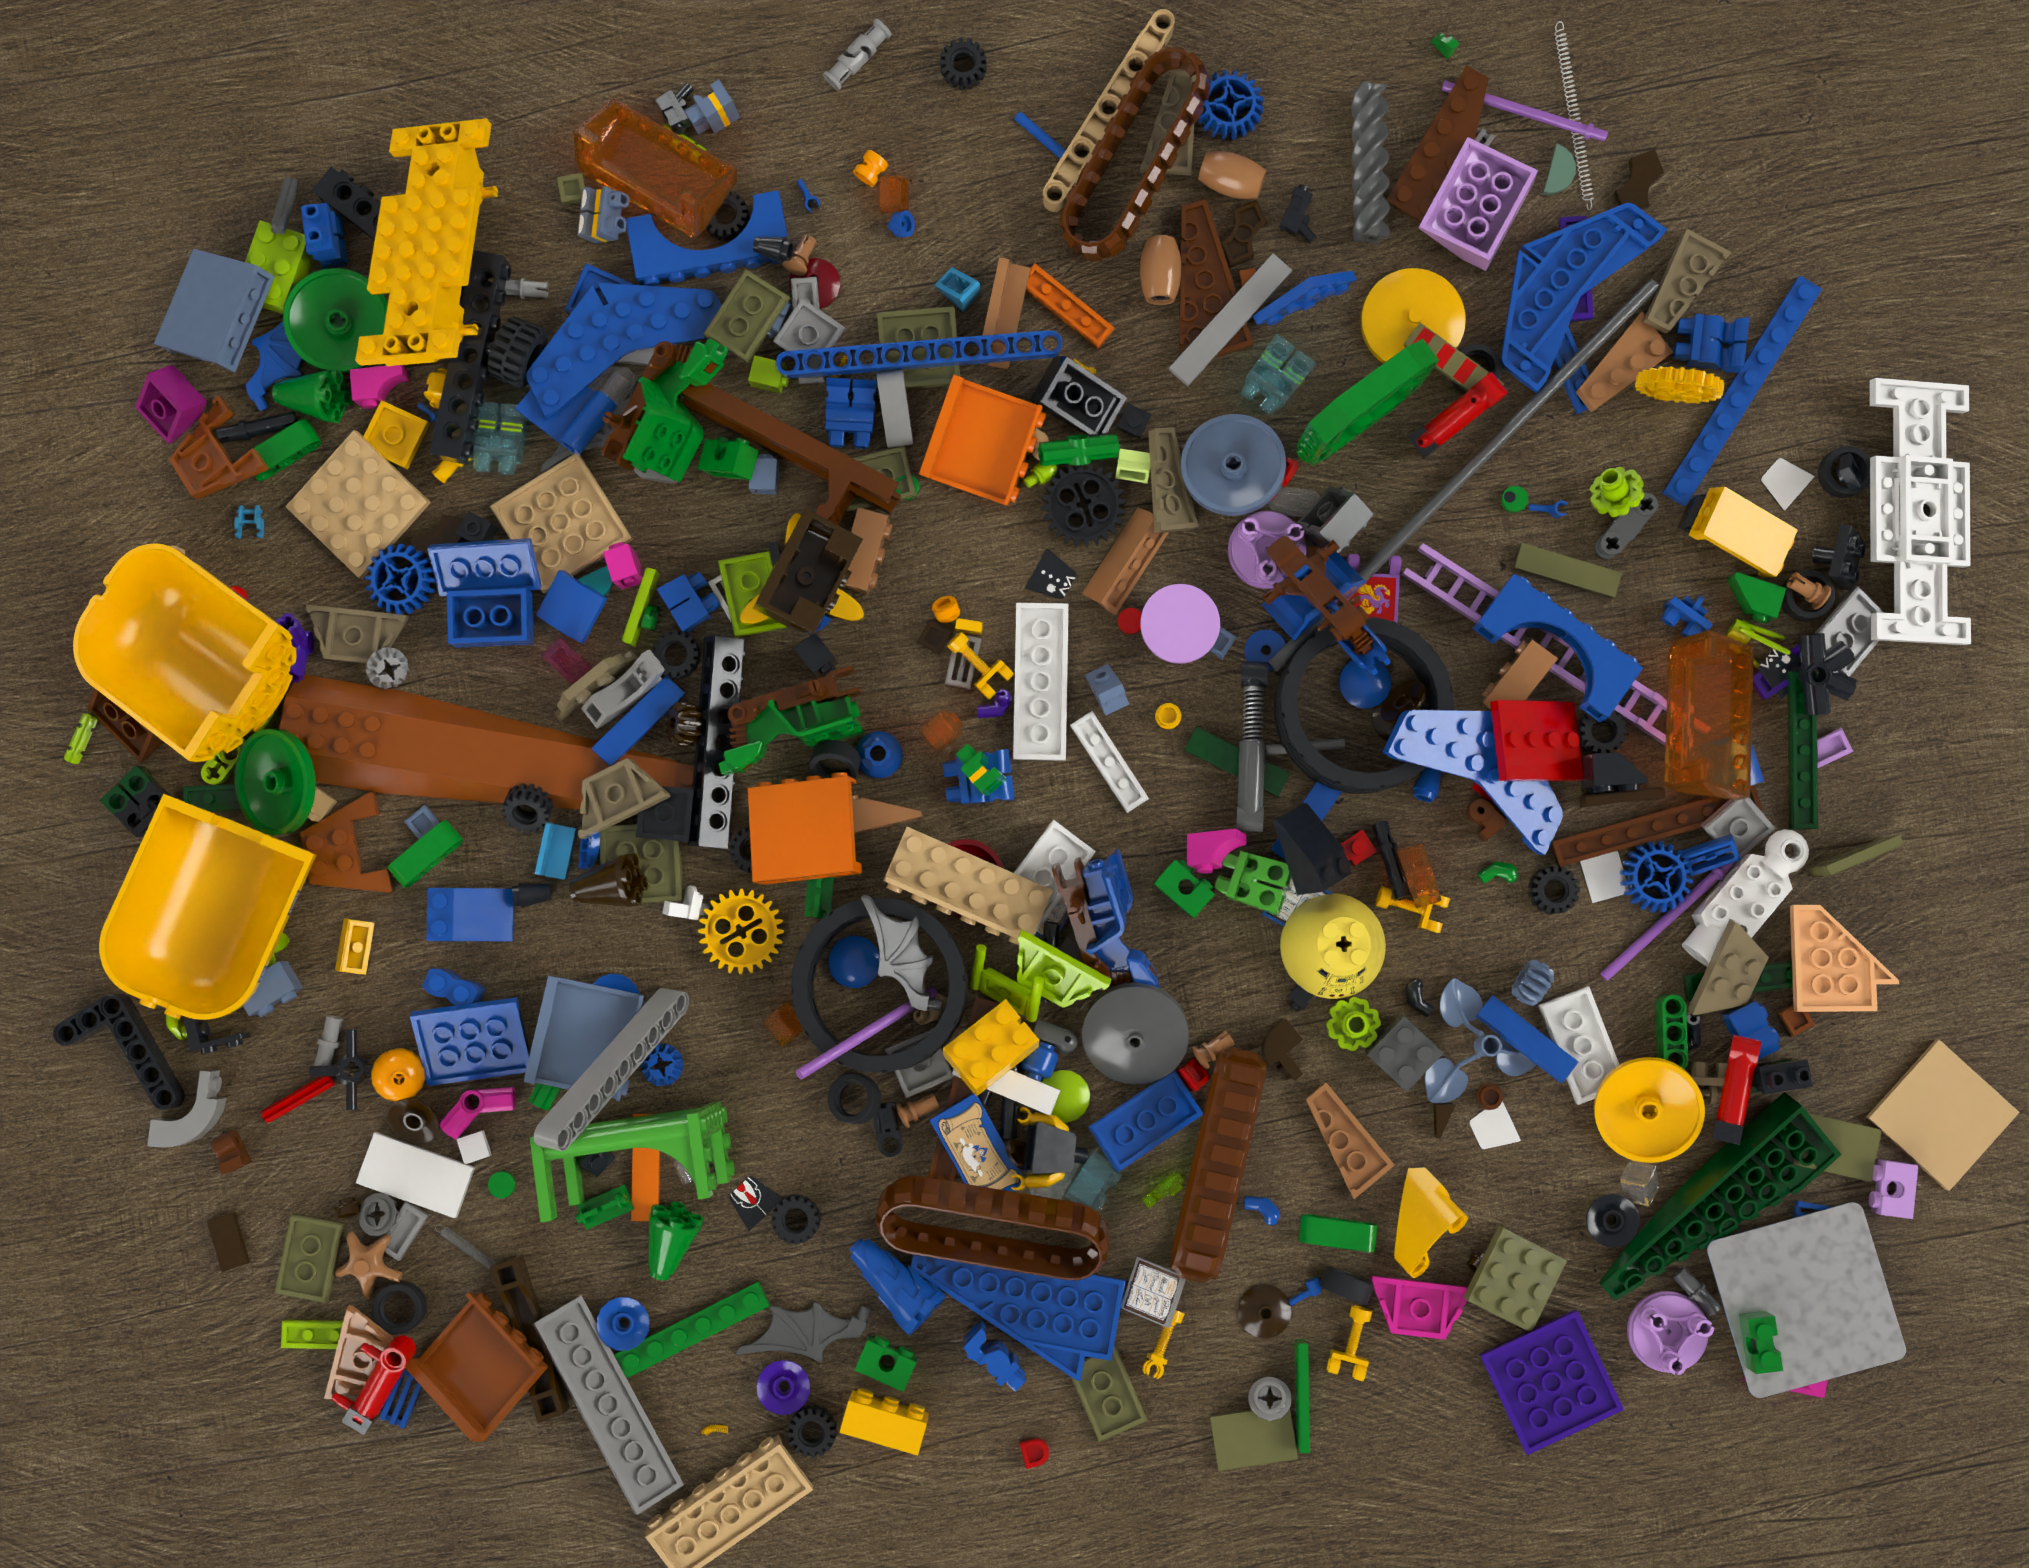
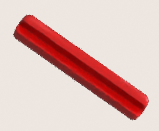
(297, 1098)

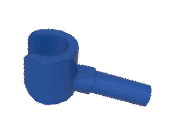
(808, 197)
(1552, 509)
(1313, 1289)

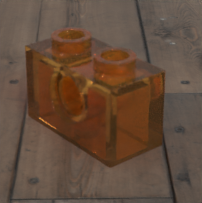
(942, 730)
(1419, 875)

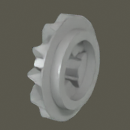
(376, 664)
(1278, 1389)

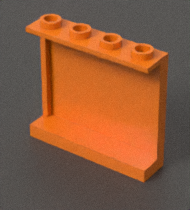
(982, 441)
(802, 829)

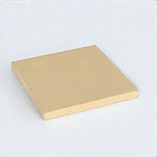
(564, 518)
(1942, 1114)

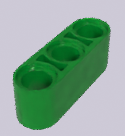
(287, 447)
(425, 854)
(1678, 1020)
(1337, 1233)

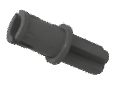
(1696, 1291)

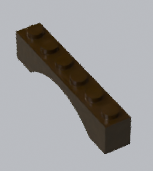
(521, 1303)

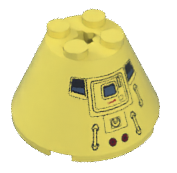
(1311, 949)

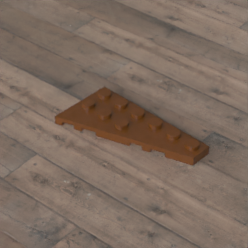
(1440, 146)
(1205, 279)

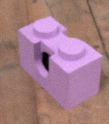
(1902, 1200)

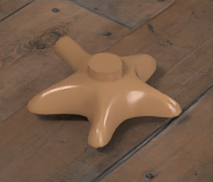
(367, 1263)

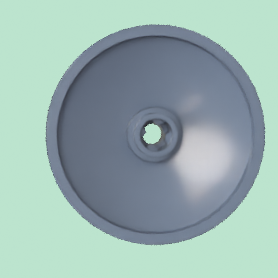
(1227, 444)

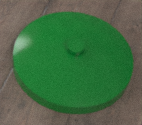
(329, 315)
(275, 781)

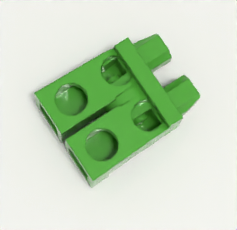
(1246, 881)

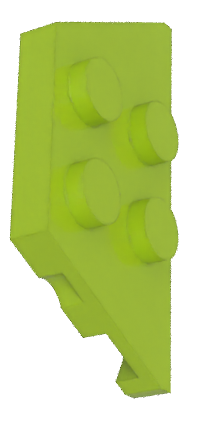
(1063, 975)

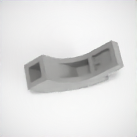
(625, 691)
(198, 1122)

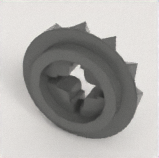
(372, 1205)

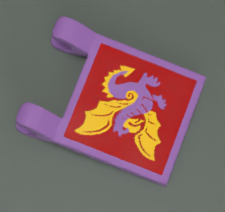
(1381, 591)

